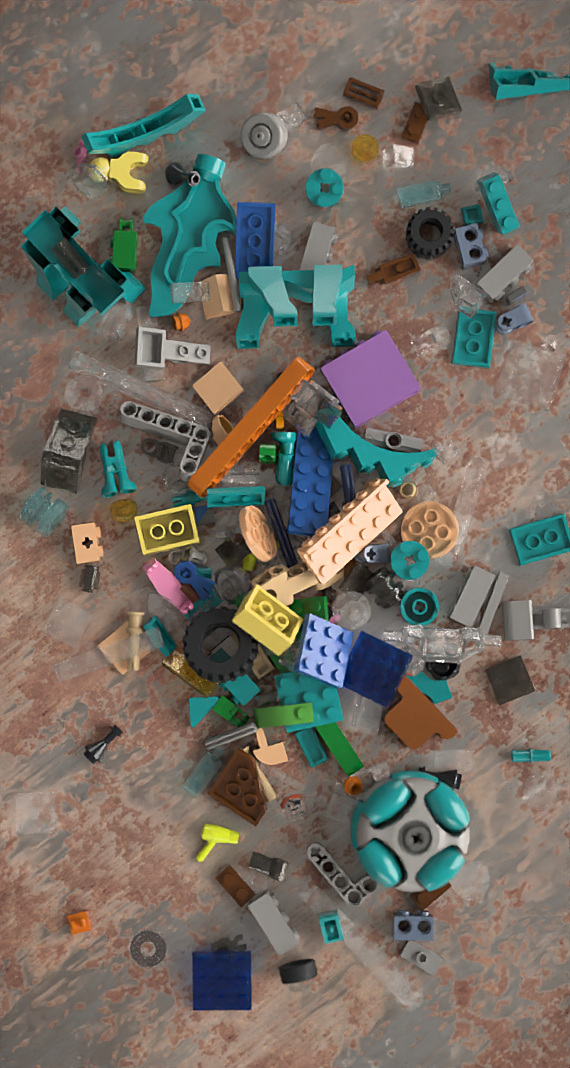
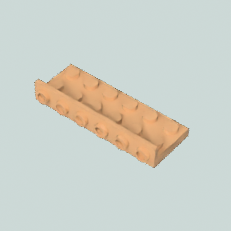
(349, 530)

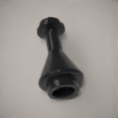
(175, 174)
(96, 750)
(450, 778)

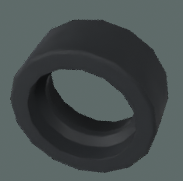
(298, 971)

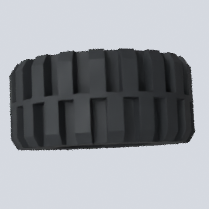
(212, 670)

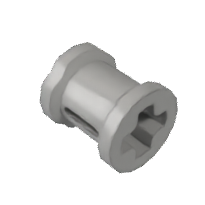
(194, 555)

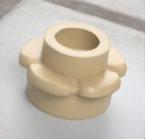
(404, 490)

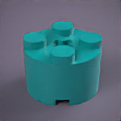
(314, 186)
(419, 555)
(425, 598)

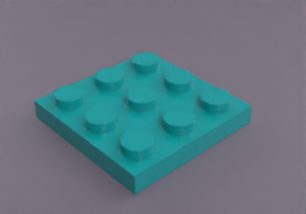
(300, 689)

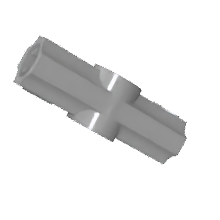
(405, 443)

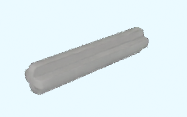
(231, 735)

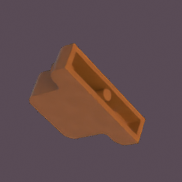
(416, 717)

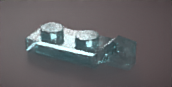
(422, 193)
(203, 773)

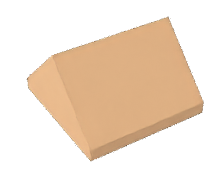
(220, 297)

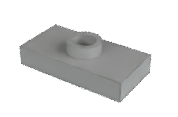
(421, 957)

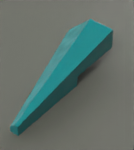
(523, 82)

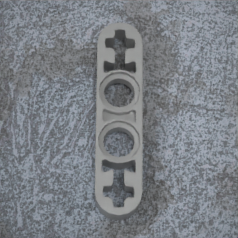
(493, 601)

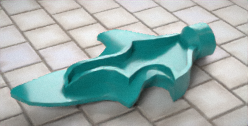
(189, 229)

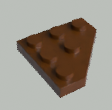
(241, 788)

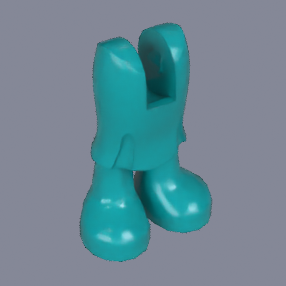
(114, 466)
(284, 466)

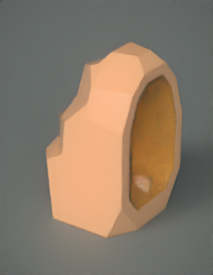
(220, 428)

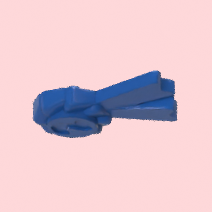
(188, 574)

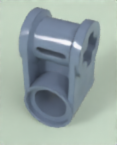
(517, 318)
(374, 554)

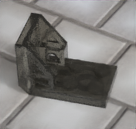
(66, 451)

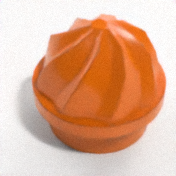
(181, 322)
(353, 785)

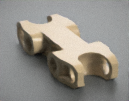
(286, 582)

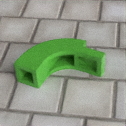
(283, 715)

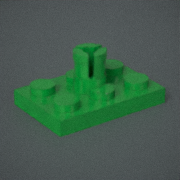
(315, 605)

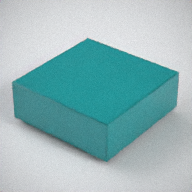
(472, 215)

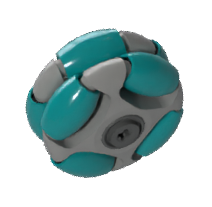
(411, 832)

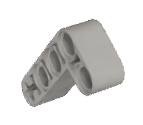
(337, 872)

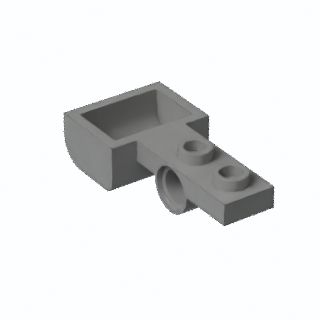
(154, 349)
(521, 620)

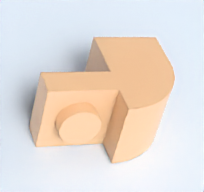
(269, 754)

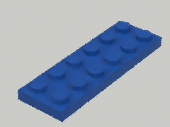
(310, 485)

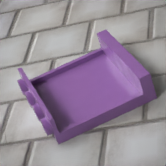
(370, 378)

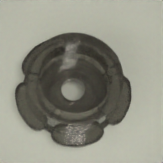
(330, 593)

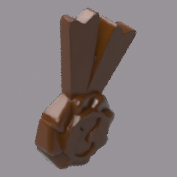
(345, 117)

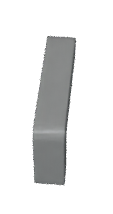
(171, 432)

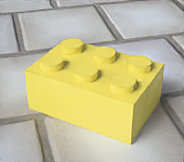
(167, 530)
(267, 620)

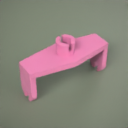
(167, 584)

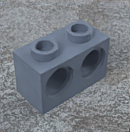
(465, 246)
(412, 932)

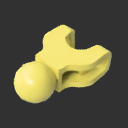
(119, 171)

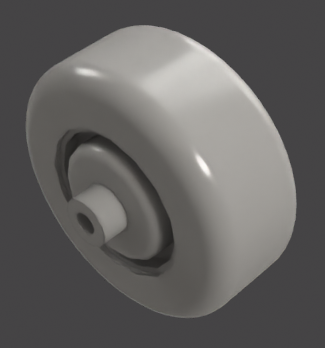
(263, 135)

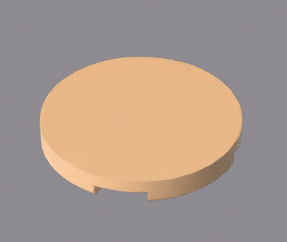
(431, 526)
(257, 533)

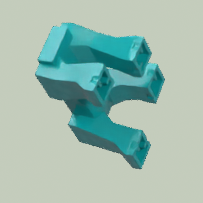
(95, 289)
(267, 293)

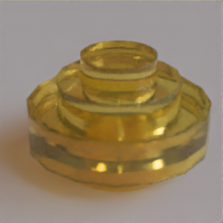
(365, 148)
(123, 510)

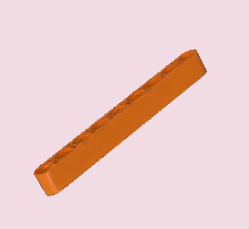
(250, 427)

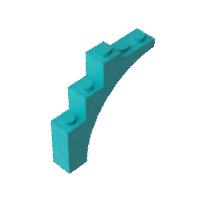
(147, 130)
(390, 465)

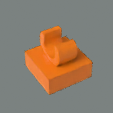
(79, 922)

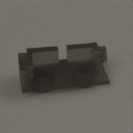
(70, 258)

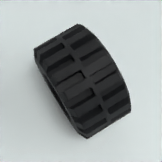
(429, 217)

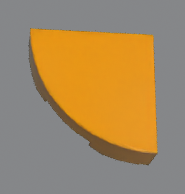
(280, 422)

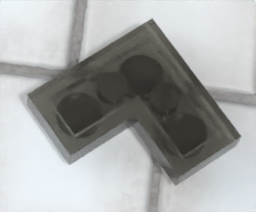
(233, 553)

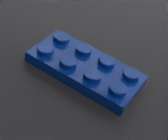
(254, 235)

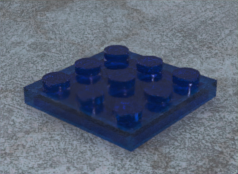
(375, 669)
(222, 980)

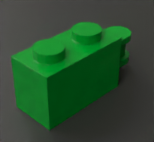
(125, 247)

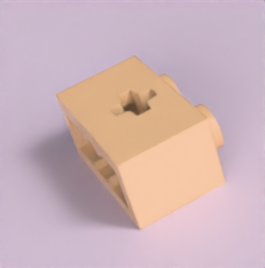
(80, 535)

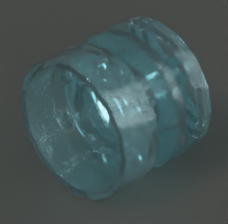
(41, 509)

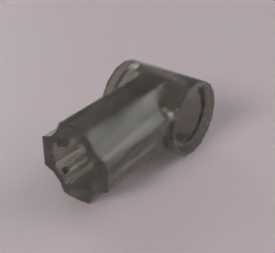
(273, 867)

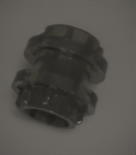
(384, 587)

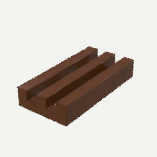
(360, 99)

